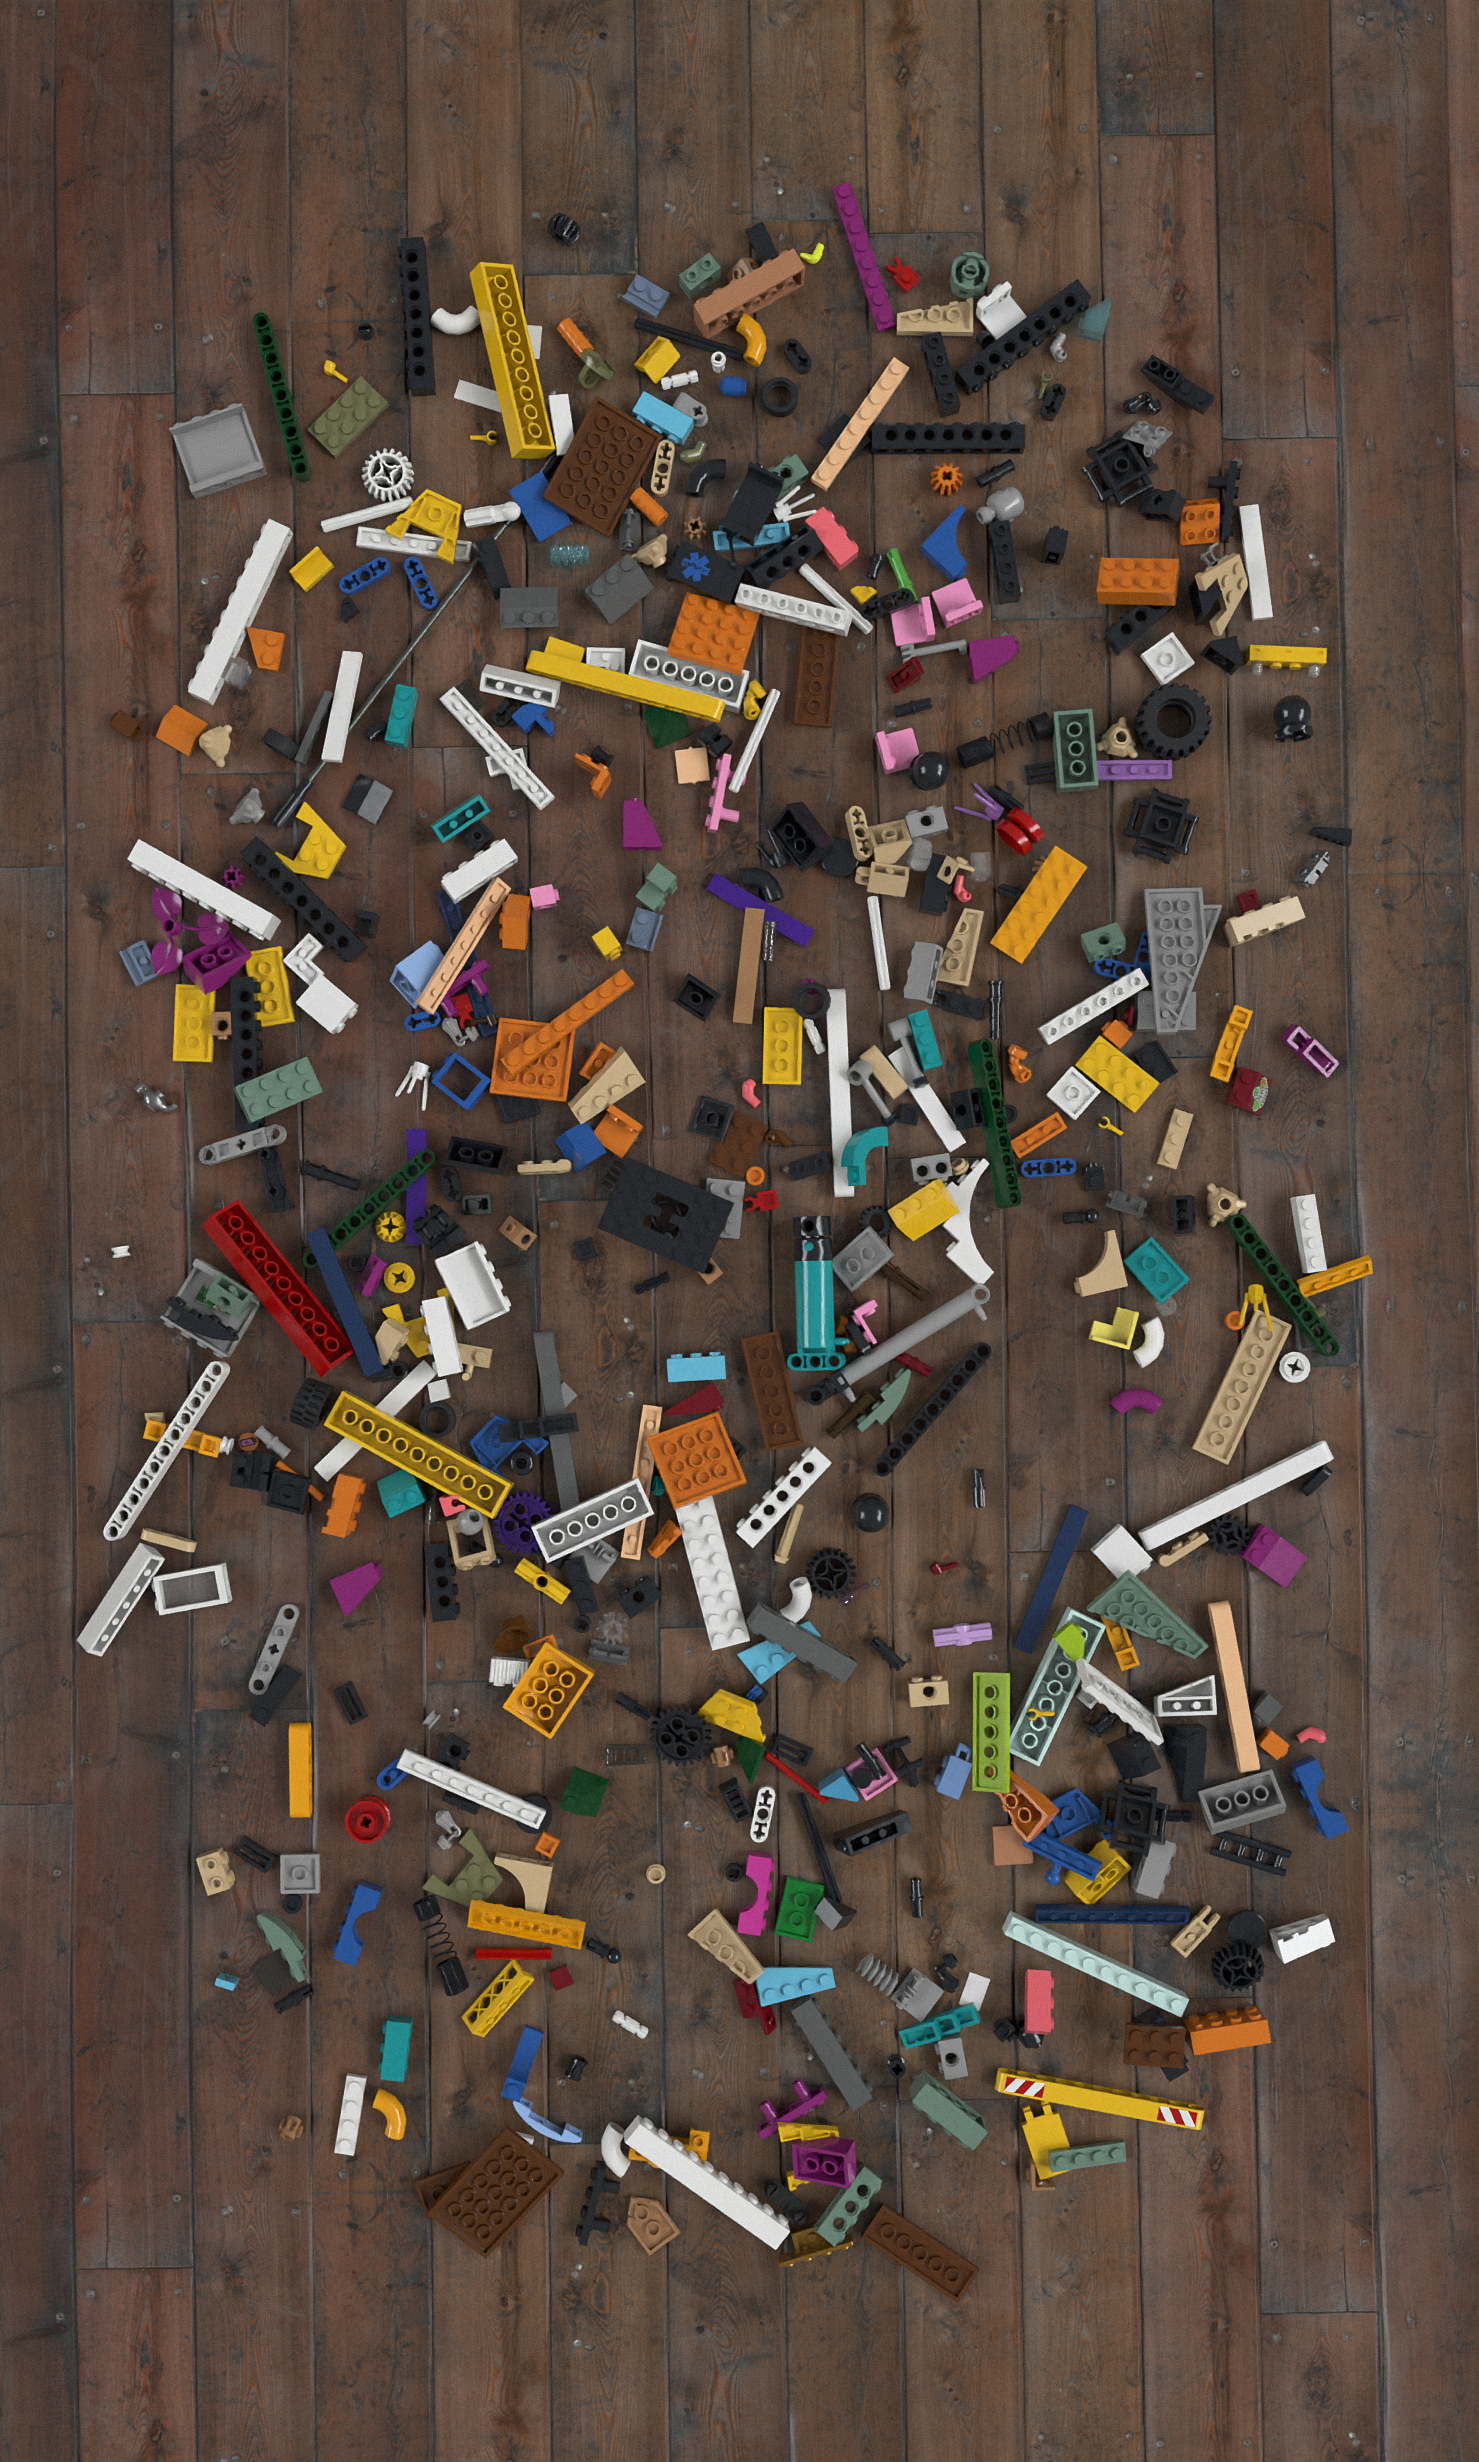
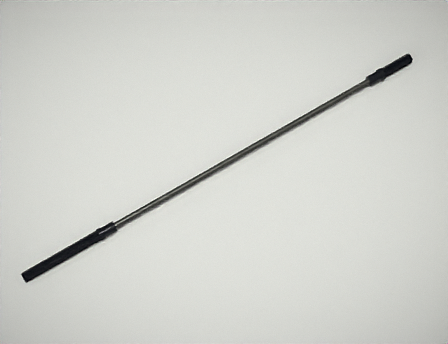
(306, 784)

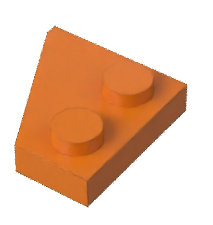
(266, 648)
(597, 1060)
(664, 1538)

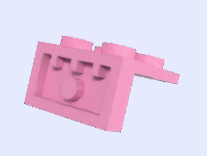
(956, 602)
(914, 624)
(896, 749)
(865, 1309)

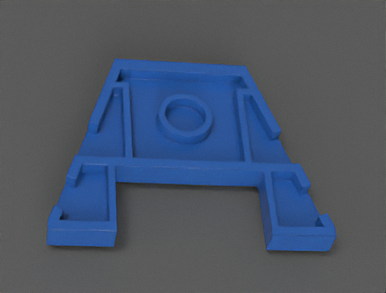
(492, 1452)
(1074, 1814)

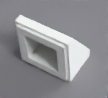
(438, 1390)

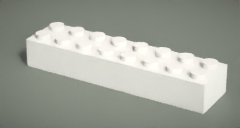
(202, 889)
(712, 1574)

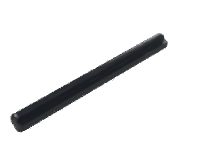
(687, 338)
(818, 1847)

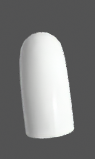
(458, 323)
(1153, 1342)
(800, 1601)
(611, 2149)

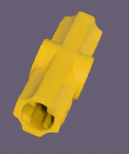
(553, 1588)

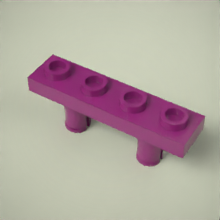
(464, 978)
(798, 2108)

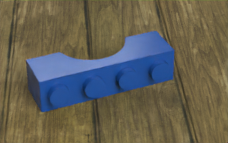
(1309, 1776)
(350, 1945)

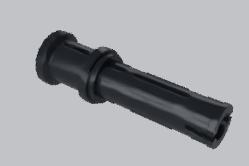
(995, 999)
(322, 1173)
(1107, 1719)

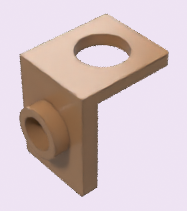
(741, 268)
(515, 1231)
(1035, 2184)

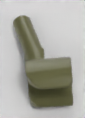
(1044, 381)
(1319, 1310)

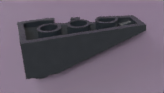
(1187, 1756)

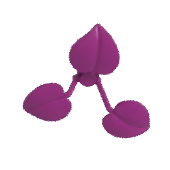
(167, 904)

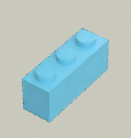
(663, 418)
(696, 1367)

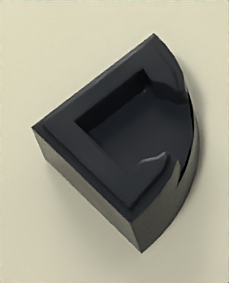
(348, 609)

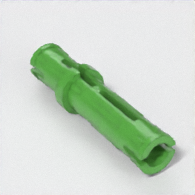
(900, 572)

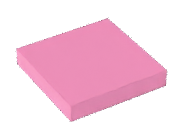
(876, 1785)

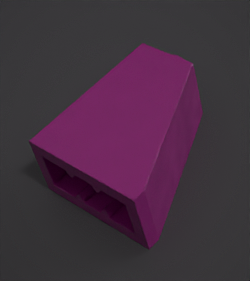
(990, 655)
(638, 828)
(355, 1585)

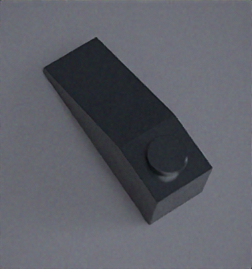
(492, 565)
(275, 1695)

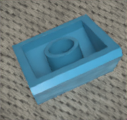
(838, 1786)

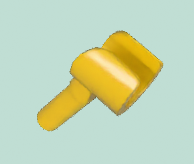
(329, 369)
(485, 437)
(1109, 1126)
(1039, 1713)

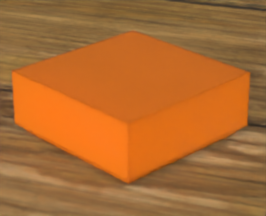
(547, 1844)

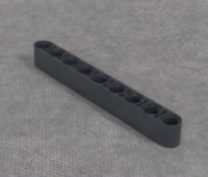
(933, 1399)

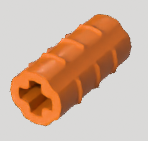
(573, 336)
(648, 506)

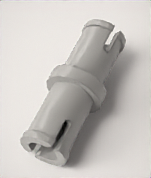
(272, 1442)

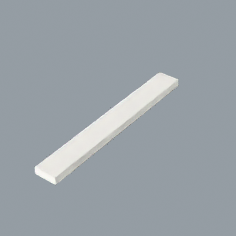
(497, 748)
(391, 1404)
(471, 1788)

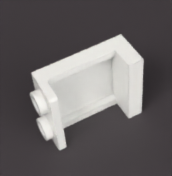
(327, 1004)
(1121, 1552)

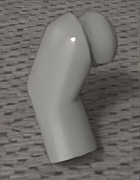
(1056, 347)

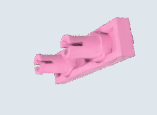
(719, 784)

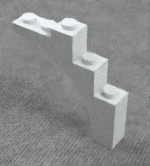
(964, 1252)

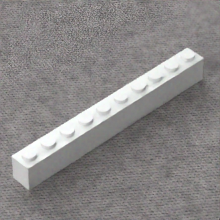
(240, 611)
(706, 2181)

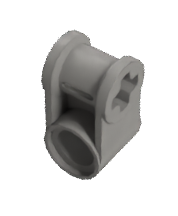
(691, 408)

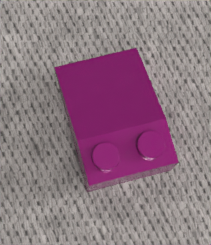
(215, 964)
(1272, 1555)
(825, 2161)

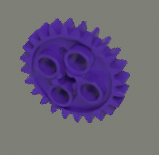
(516, 1537)

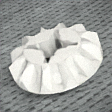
(1302, 1363)

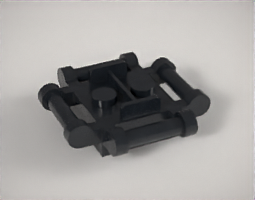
(1119, 469)
(1161, 825)
(1133, 1817)

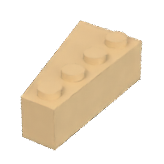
(1263, 921)
(606, 1087)

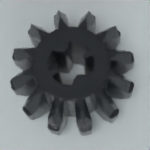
(563, 229)

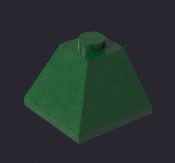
(666, 725)
(750, 1755)
(583, 1793)

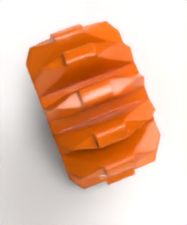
(946, 472)

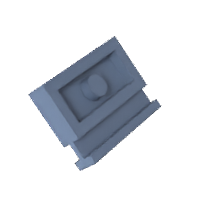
(646, 296)
(644, 929)
(139, 962)

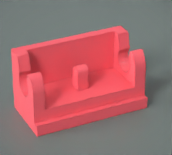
(451, 1504)

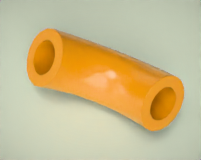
(755, 340)
(394, 2113)

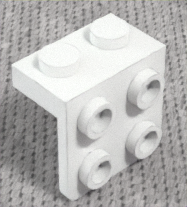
(999, 311)

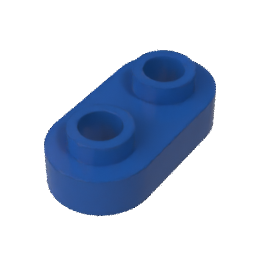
(394, 1773)

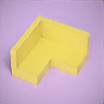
(1119, 1333)

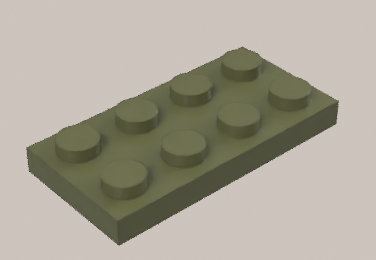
(348, 417)

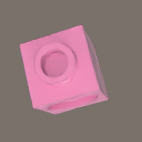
(544, 897)

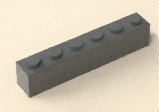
(801, 1642)
(831, 2051)

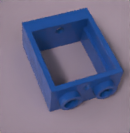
(475, 1095)

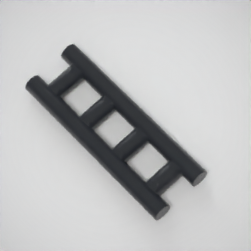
(1261, 1848)

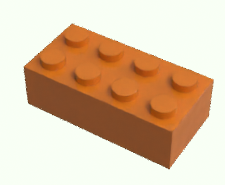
(1138, 581)
(1226, 2030)

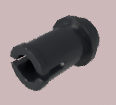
(874, 567)
(378, 729)

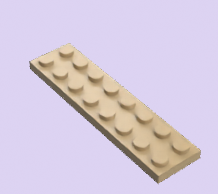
(1241, 1387)

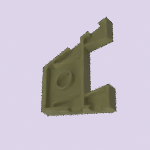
(475, 1880)

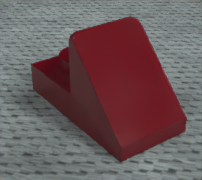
(906, 675)

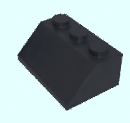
(801, 836)
(476, 1156)

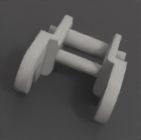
(1209, 551)

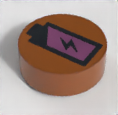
(248, 1441)

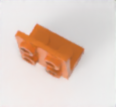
(1200, 521)
(602, 776)
(617, 1131)

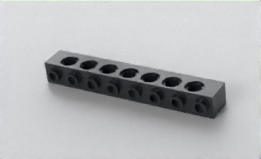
(416, 249)
(1073, 293)
(901, 446)
(256, 849)
(239, 987)

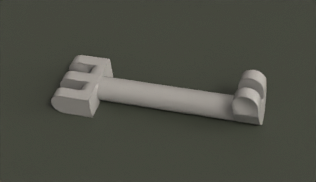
(908, 649)

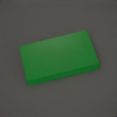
(796, 1911)

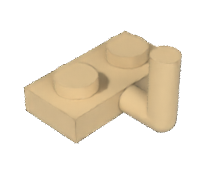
(472, 1357)

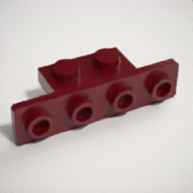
(750, 2004)

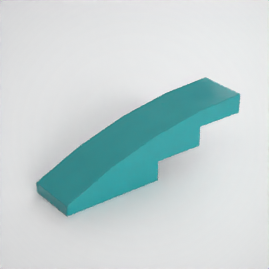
(939, 2025)

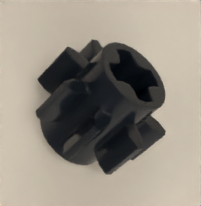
(1004, 2030)

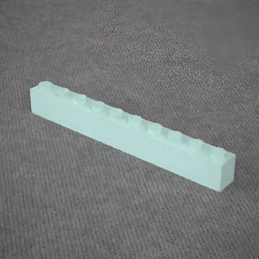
(1095, 1963)

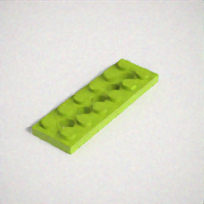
(999, 1741)

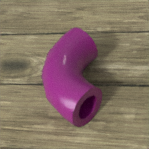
(1136, 1398)

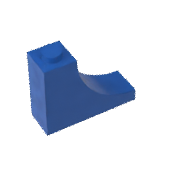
(942, 547)
(522, 2063)

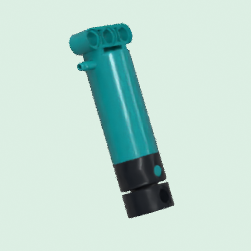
(814, 1295)

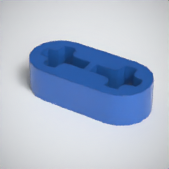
(424, 1025)

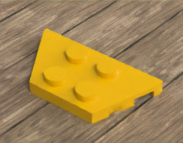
(733, 1714)

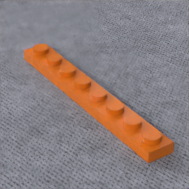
(567, 1022)

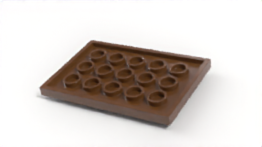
(602, 467)
(495, 2191)

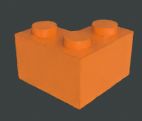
(515, 921)

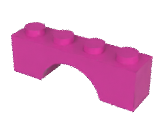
(751, 1916)

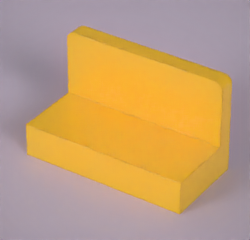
(657, 359)
(311, 569)

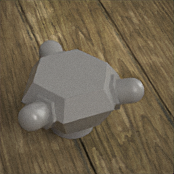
(248, 809)

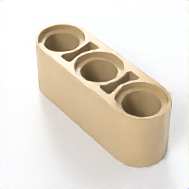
(884, 1072)

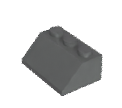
(619, 589)
(529, 607)

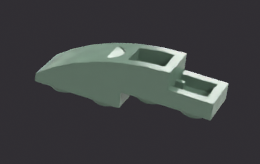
(892, 1395)
(281, 1936)

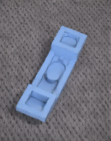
(545, 2127)

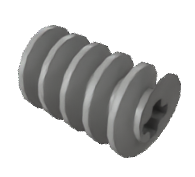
(878, 1972)

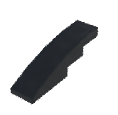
(538, 1427)

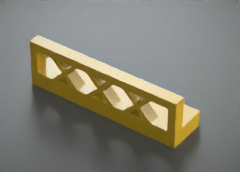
(499, 2002)

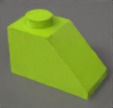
(1071, 1640)

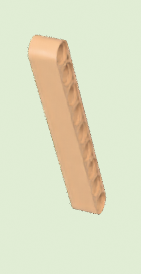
(1233, 1686)

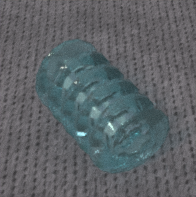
(569, 553)

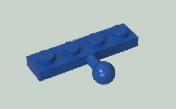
(1063, 1856)

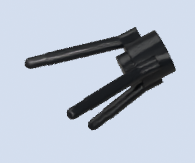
(779, 858)

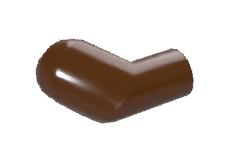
(778, 1136)

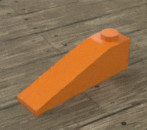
(1026, 1806)

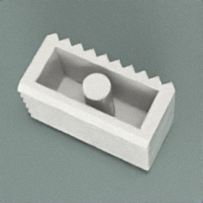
(507, 1670)

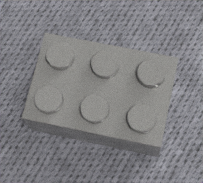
(1144, 1013)

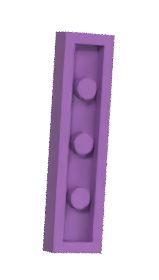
(1134, 770)

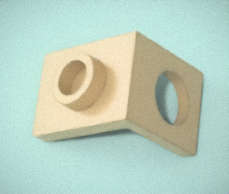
(954, 863)

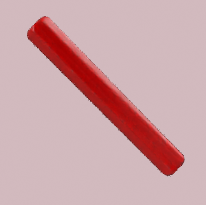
(513, 1953)

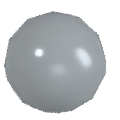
(469, 1521)

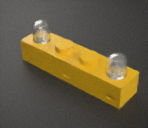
(1286, 656)

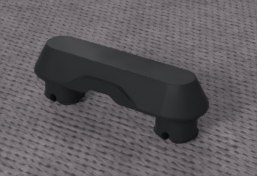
(786, 2200)

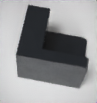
(367, 923)

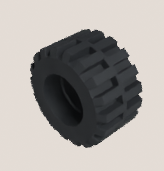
(310, 1403)

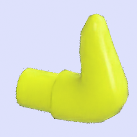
(815, 257)

